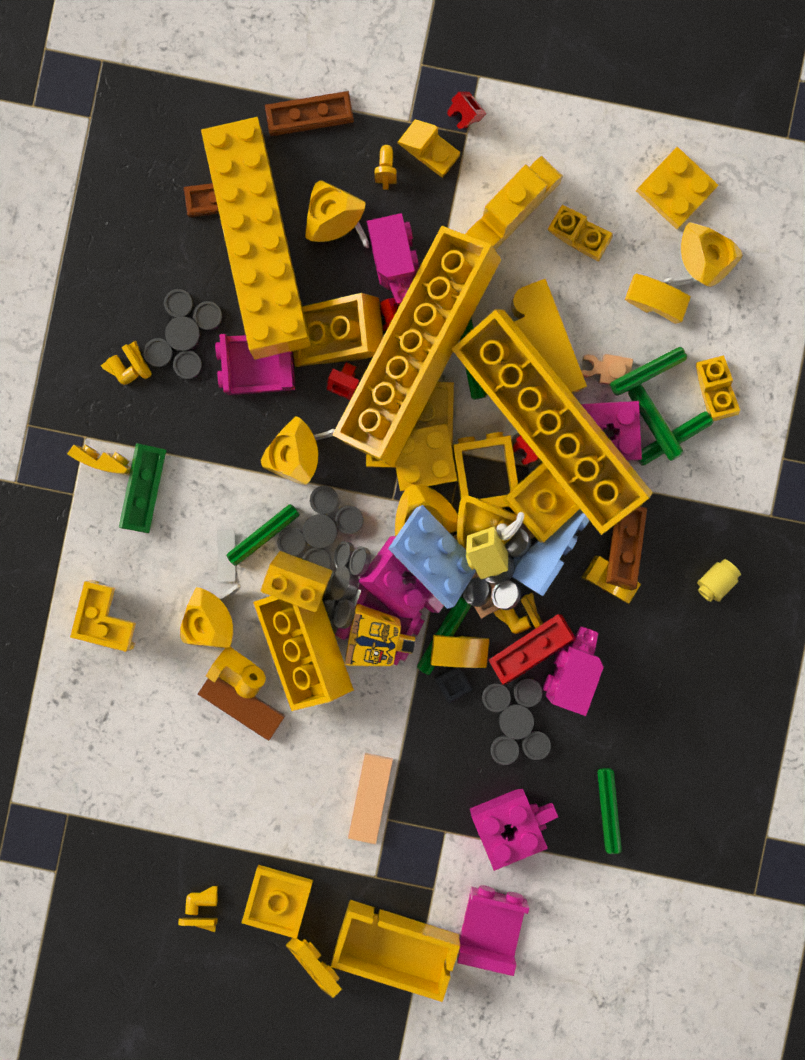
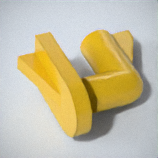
(385, 172)
(125, 376)
(519, 625)
(193, 901)

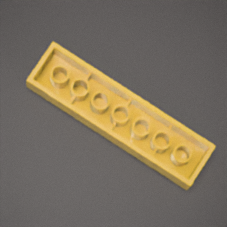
(255, 238)
(417, 345)
(551, 421)

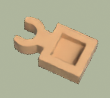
(609, 369)

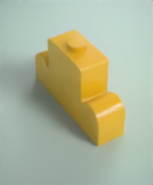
(516, 202)
(545, 330)

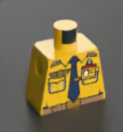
(375, 639)

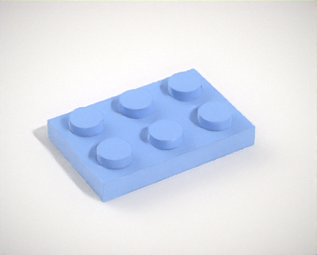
(433, 556)

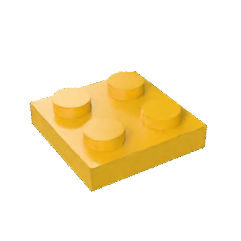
(677, 188)
(426, 458)
(543, 503)
(277, 901)
(320, 972)

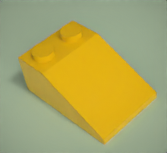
(341, 330)

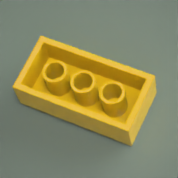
(303, 652)

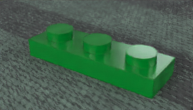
(142, 488)

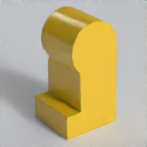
(597, 574)
(237, 672)

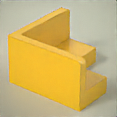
(93, 622)

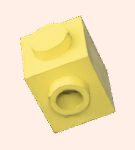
(486, 553)

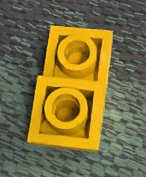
(580, 233)
(657, 296)
(716, 388)
(107, 462)
(459, 651)

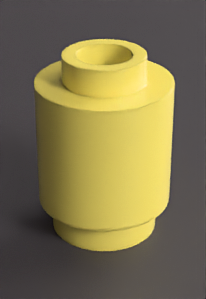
(718, 580)

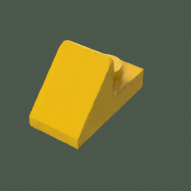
(428, 147)

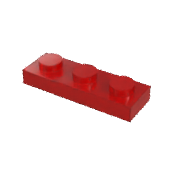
(532, 649)

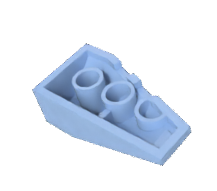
(543, 561)

